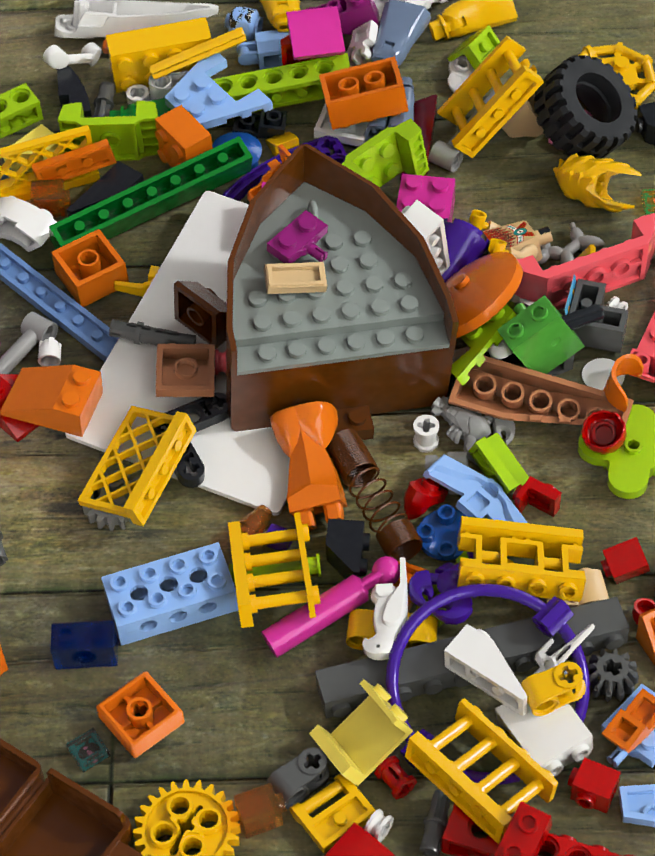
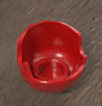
(604, 432)

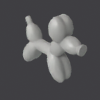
(565, 254)

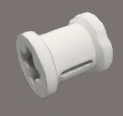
(426, 432)

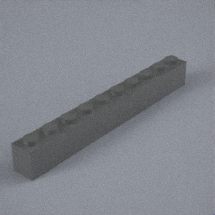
(424, 668)

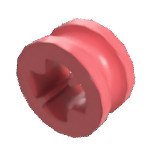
(220, 362)

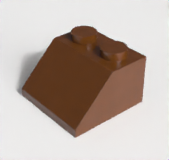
(200, 311)

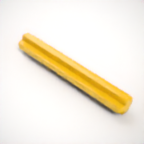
(197, 53)

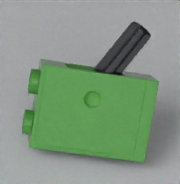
(545, 337)

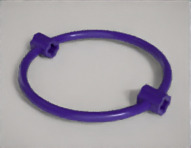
(549, 620)

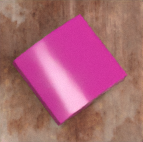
(315, 33)

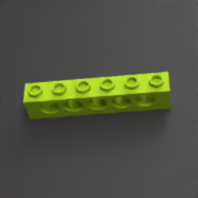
(285, 83)

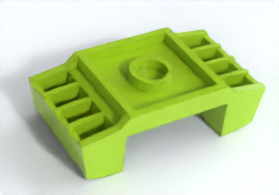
(128, 136)
(390, 154)

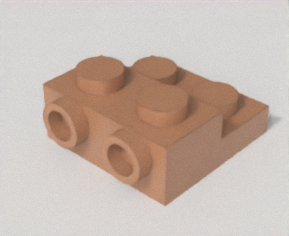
(185, 370)

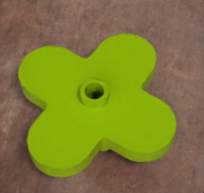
(634, 461)

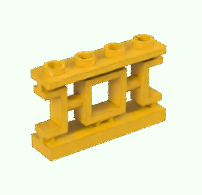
(522, 541)

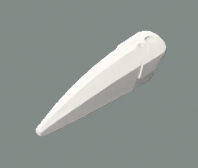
(109, 17)

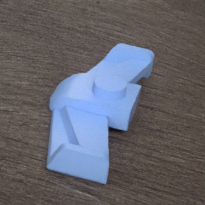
(480, 495)

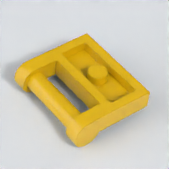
(336, 819)

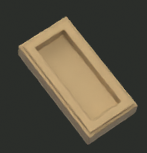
(295, 277)

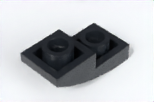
(262, 126)

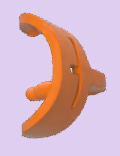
(626, 364)

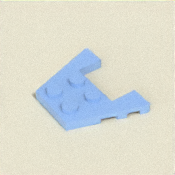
(207, 100)

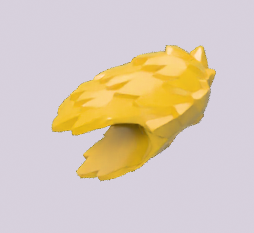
(588, 178)

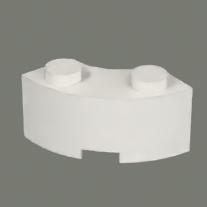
(24, 223)

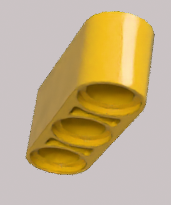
(361, 626)

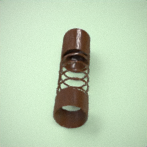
(358, 469)

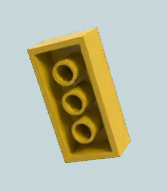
(138, 49)

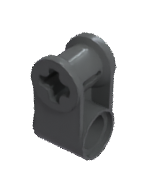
(299, 778)

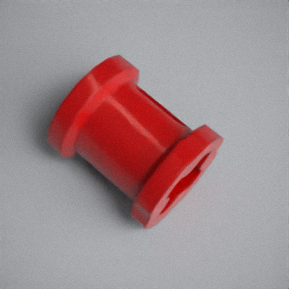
(391, 767)

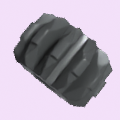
(612, 674)

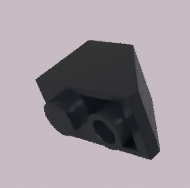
(346, 547)

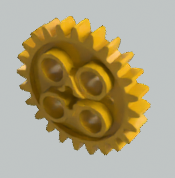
(161, 820)

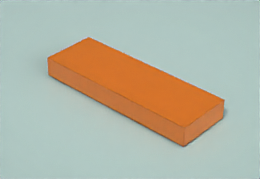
(75, 162)

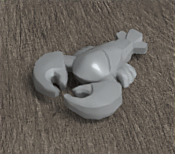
(470, 424)

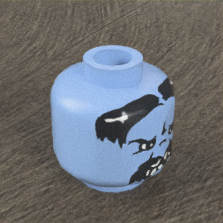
(245, 18)

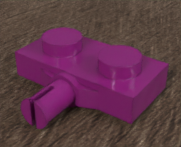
(299, 239)

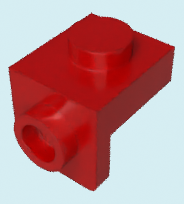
(539, 495)

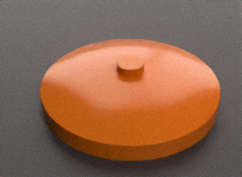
(483, 289)

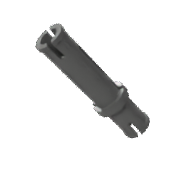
(145, 334)

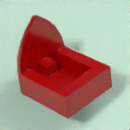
(421, 495)

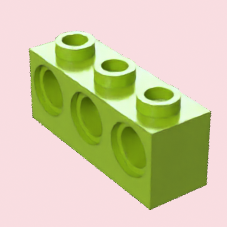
(18, 110)

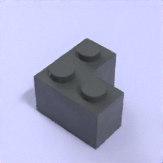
(603, 334)

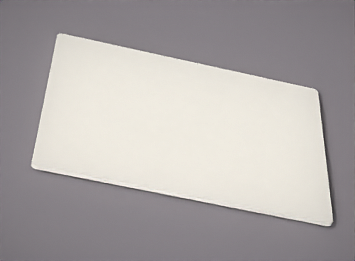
(237, 464)

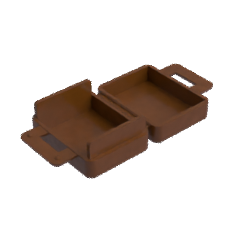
(55, 813)

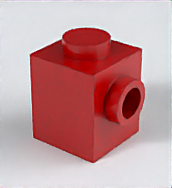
(624, 561)
(594, 785)

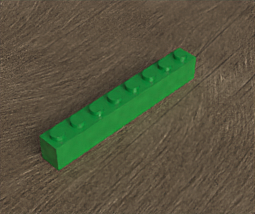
(156, 194)

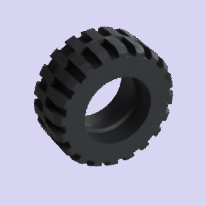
(604, 96)

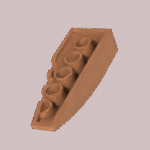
(528, 395)

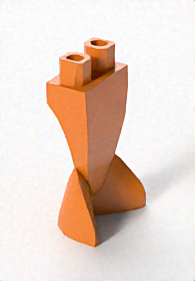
(313, 479)

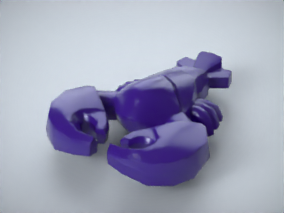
(445, 579)

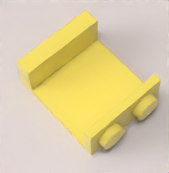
(364, 735)

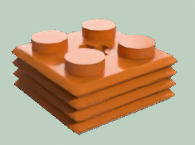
(145, 697)

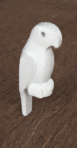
(388, 615)

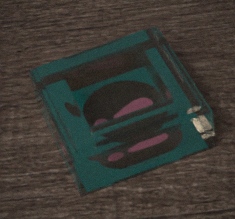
(88, 750)

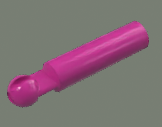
(333, 605)

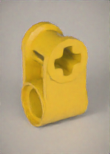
(551, 688)

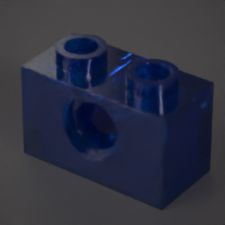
(84, 644)

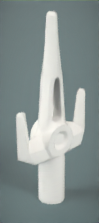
(546, 662)

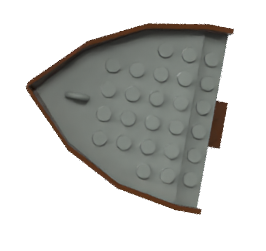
(364, 345)

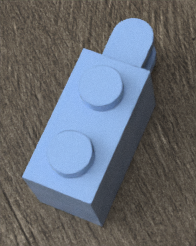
(262, 51)

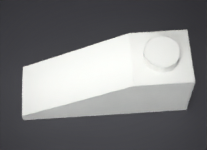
(480, 662)

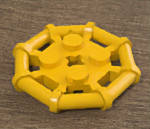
(629, 71)

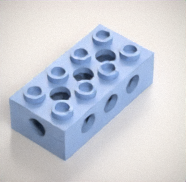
(170, 593)

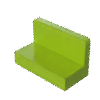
(476, 47)
(498, 462)

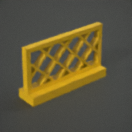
(20, 182)
(156, 468)

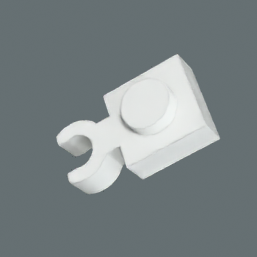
(362, 40)

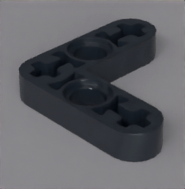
(214, 416)

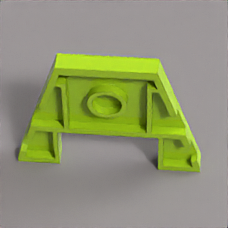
(479, 342)

